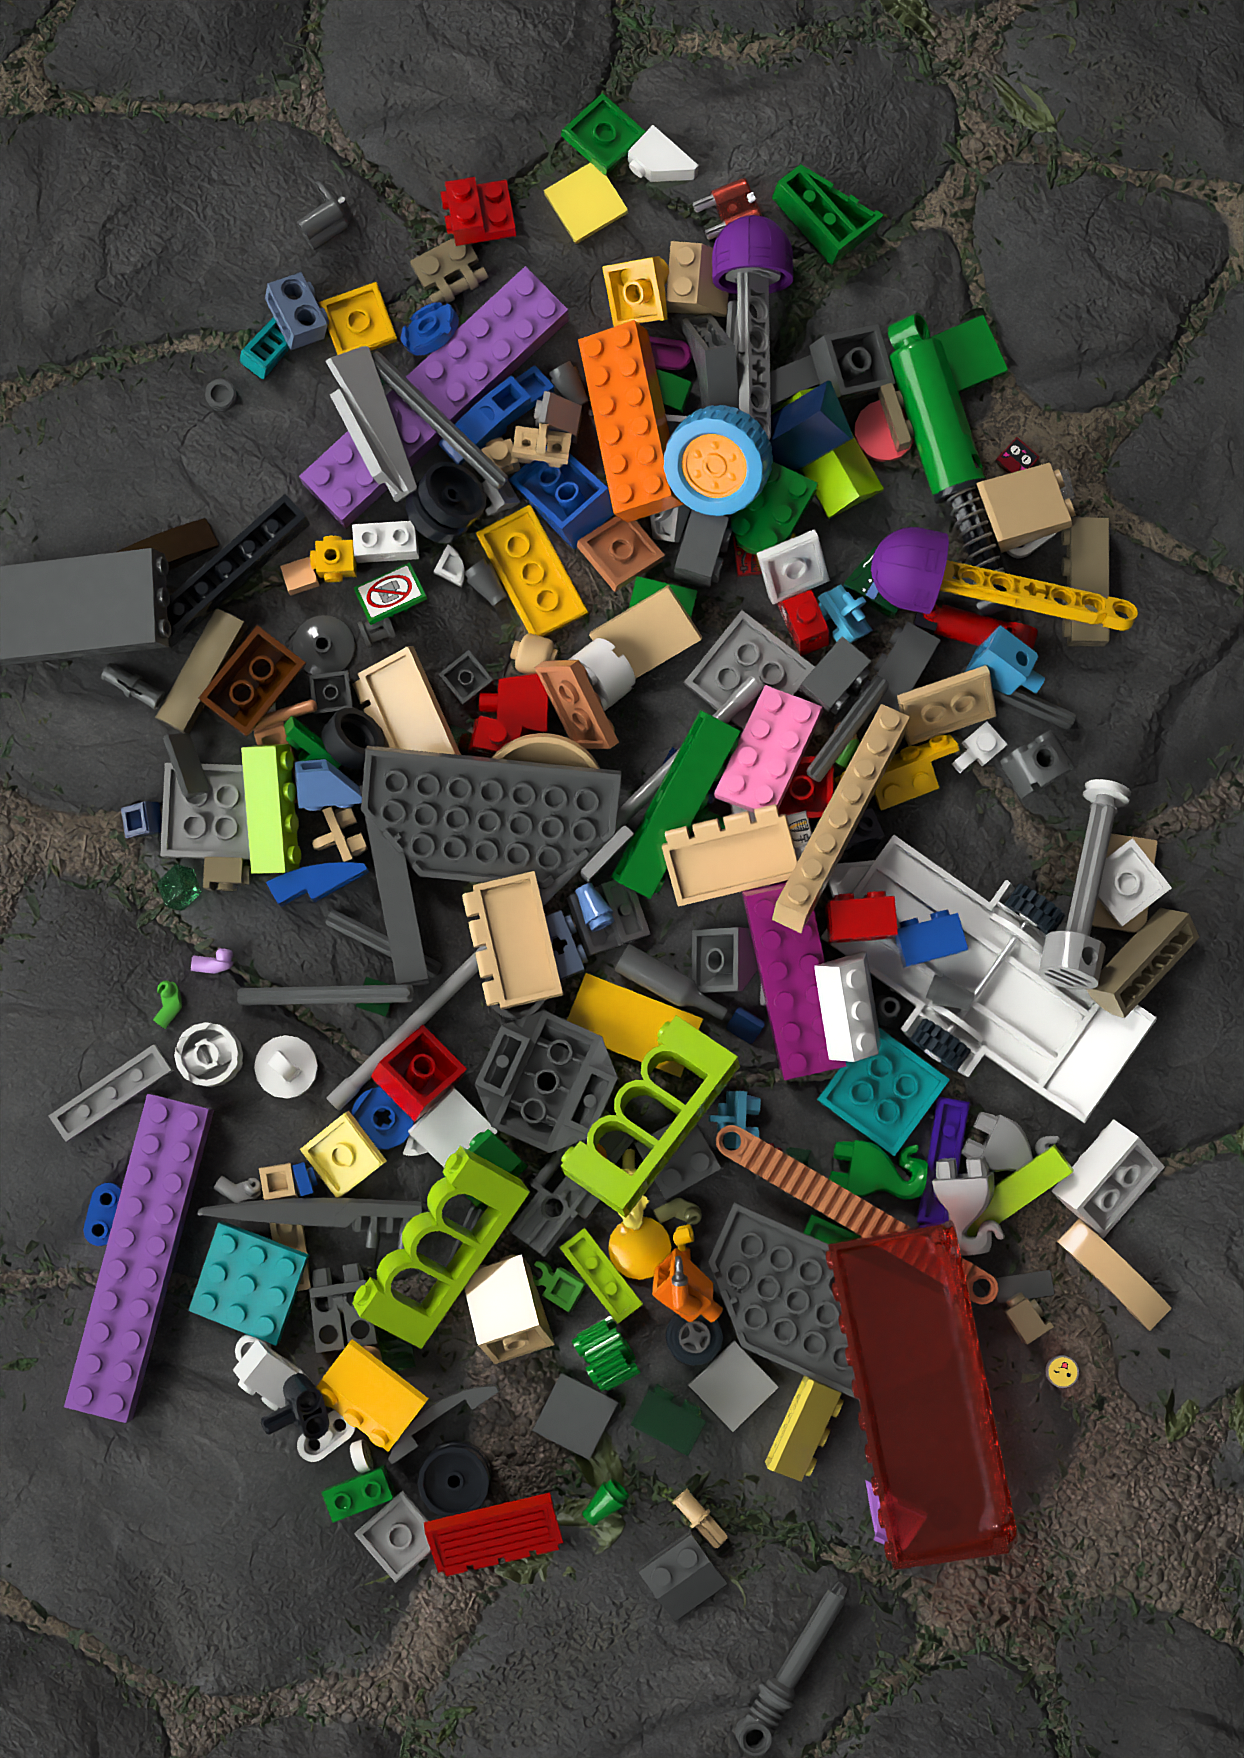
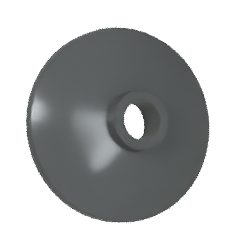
(339, 649)

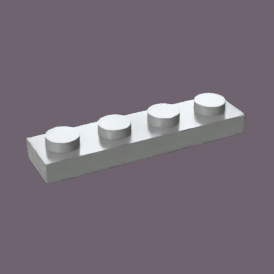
(110, 1093)

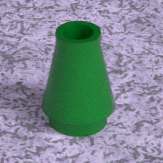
(606, 1501)

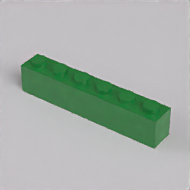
(676, 802)

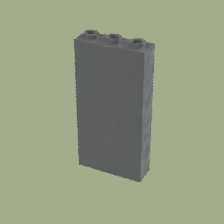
(84, 606)

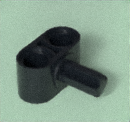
(303, 1408)

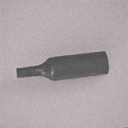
(664, 981)

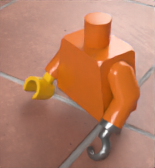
(684, 1285)

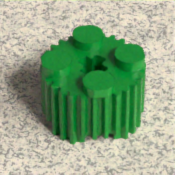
(607, 1353)

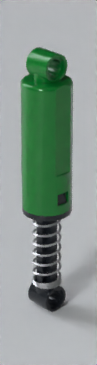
(943, 438)

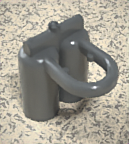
(326, 219)

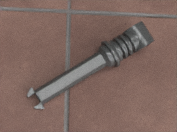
(778, 1691)

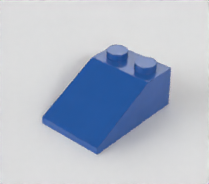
(565, 497)

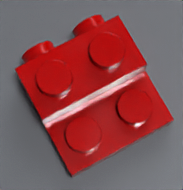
(478, 210)

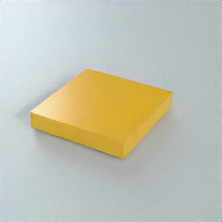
(359, 319)

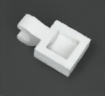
(980, 746)

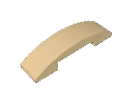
(280, 1183)
(1114, 1274)

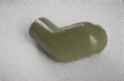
(680, 1209)

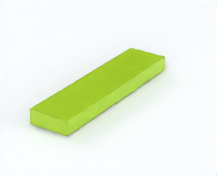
(1024, 1186)

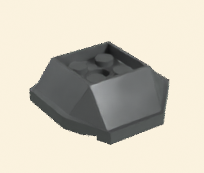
(512, 1072)

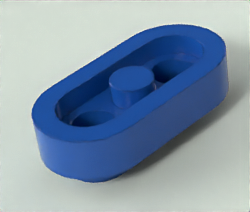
(101, 1214)

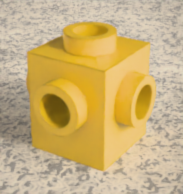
(342, 566)

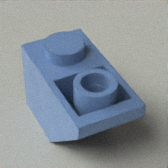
(324, 785)

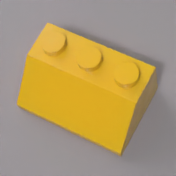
(370, 1395)

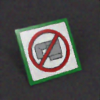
(390, 593)

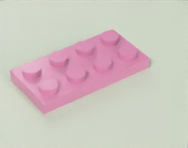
(768, 750)

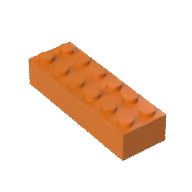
(629, 419)

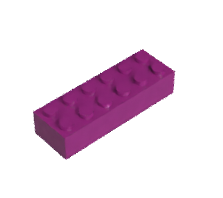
(789, 985)

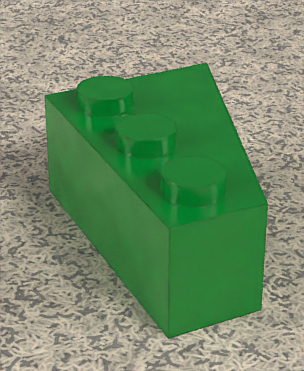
(825, 214)

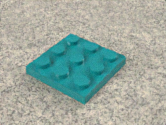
(884, 1093)
(248, 1282)

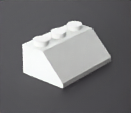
(848, 1008)
(1108, 1178)

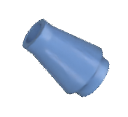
(594, 908)

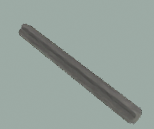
(439, 422)
(325, 995)

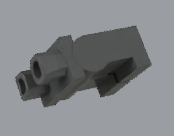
(333, 1303)

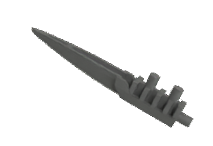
(364, 1214)

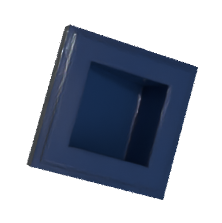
(142, 819)
(745, 1025)

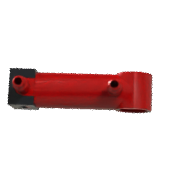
(969, 626)

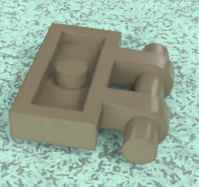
(444, 262)

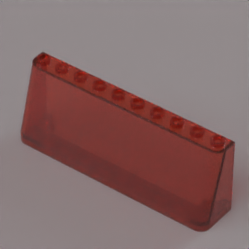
(922, 1396)

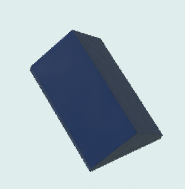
(808, 428)

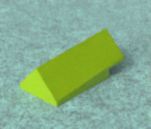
(841, 475)

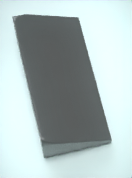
(186, 764)

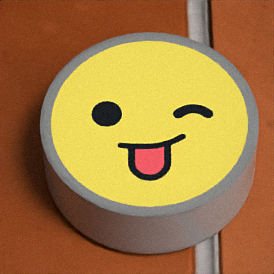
(1062, 1371)

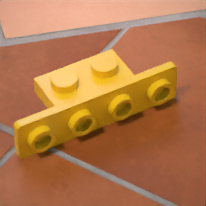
(911, 772)

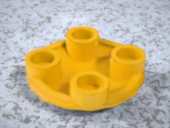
(639, 1251)

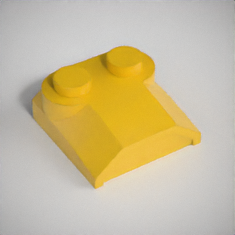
(637, 290)

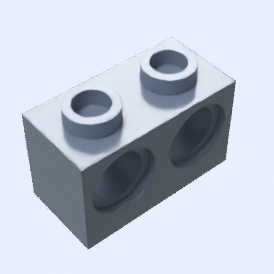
(290, 312)

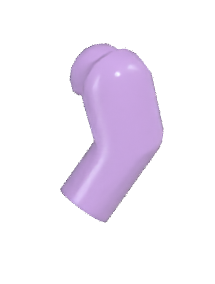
(213, 965)

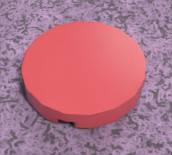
(874, 434)

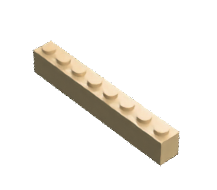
(840, 819)

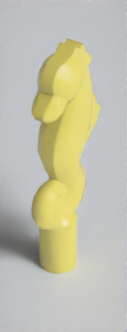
(635, 1217)

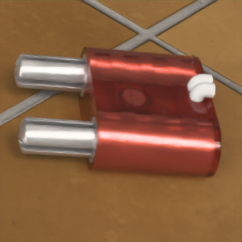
(730, 202)

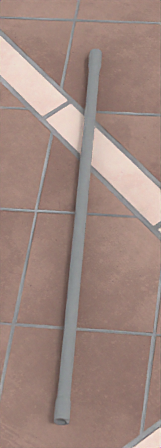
(351, 1086)

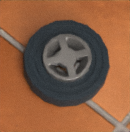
(697, 1346)

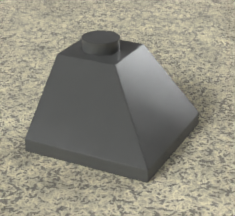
(722, 959)

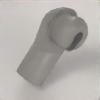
(238, 1192)

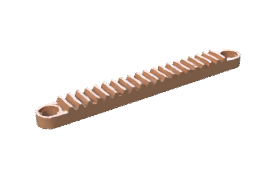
(827, 1196)

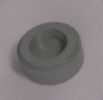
(220, 395)

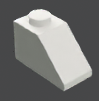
(660, 159)

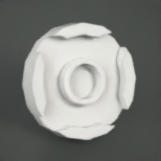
(286, 1067)

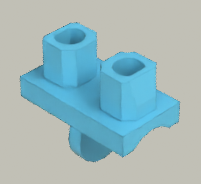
(845, 614)
(734, 1113)

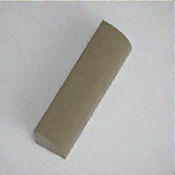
(206, 660)
(1144, 961)

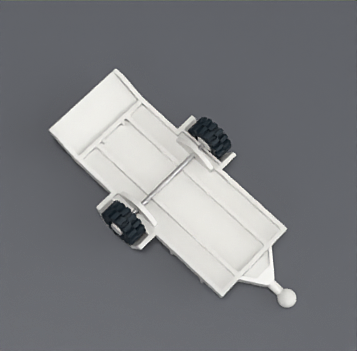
(1028, 1026)

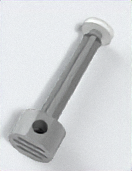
(1072, 956)

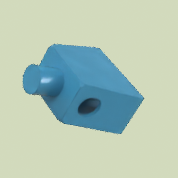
(1008, 662)

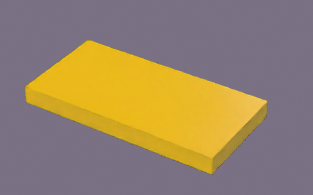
(531, 572)
(625, 1019)

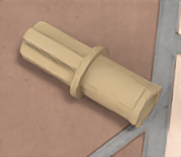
(700, 1519)

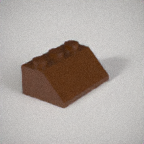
(252, 681)

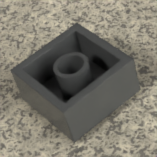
(466, 678)
(331, 692)

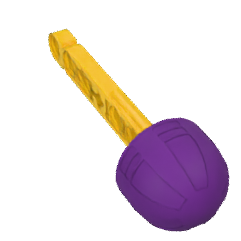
(914, 567)

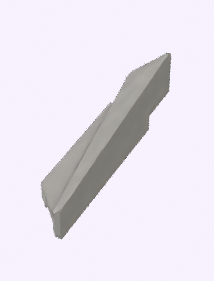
(370, 420)

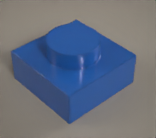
(305, 1178)

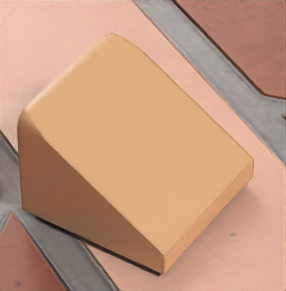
(299, 576)

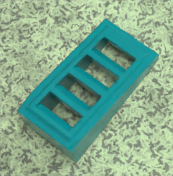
(259, 360)

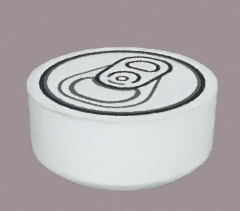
(361, 1456)

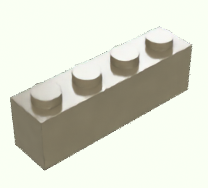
(1088, 571)

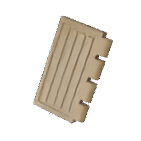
(405, 704)
(729, 858)
(516, 941)

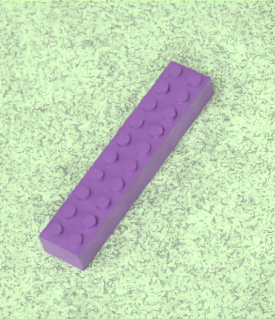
(453, 379)
(139, 1258)

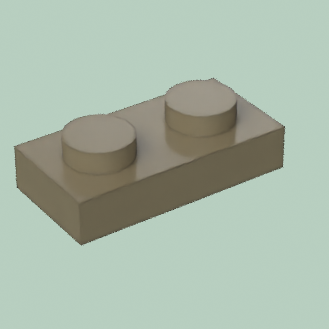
(900, 429)

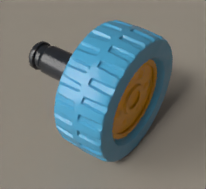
(718, 460)

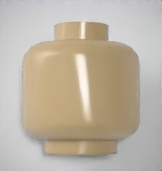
(531, 652)

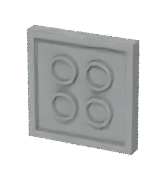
(744, 652)
(207, 823)

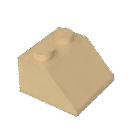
(691, 281)

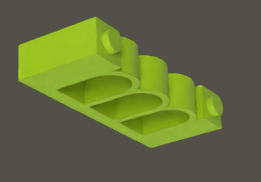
(678, 1043)
(467, 1175)

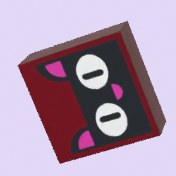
(1017, 457)

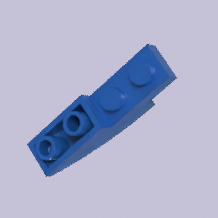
(499, 408)

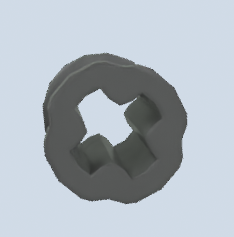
(370, 638)

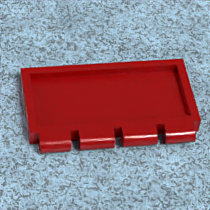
(494, 1533)

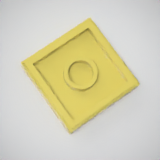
(585, 202)
(343, 1155)

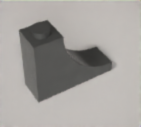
(714, 361)

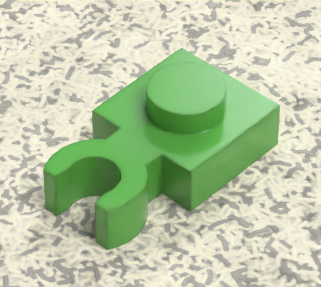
(561, 1287)

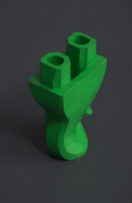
(873, 1170)

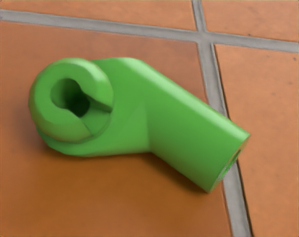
(171, 1003)

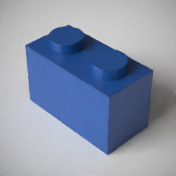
(930, 939)

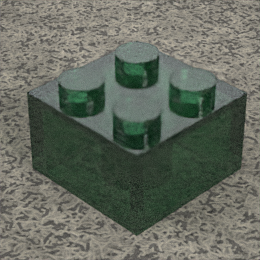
(668, 1419)

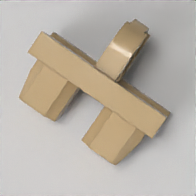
(527, 450)
(348, 847)

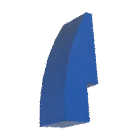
(315, 880)

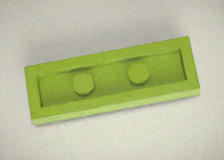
(601, 1275)

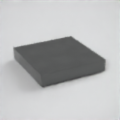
(575, 1415)

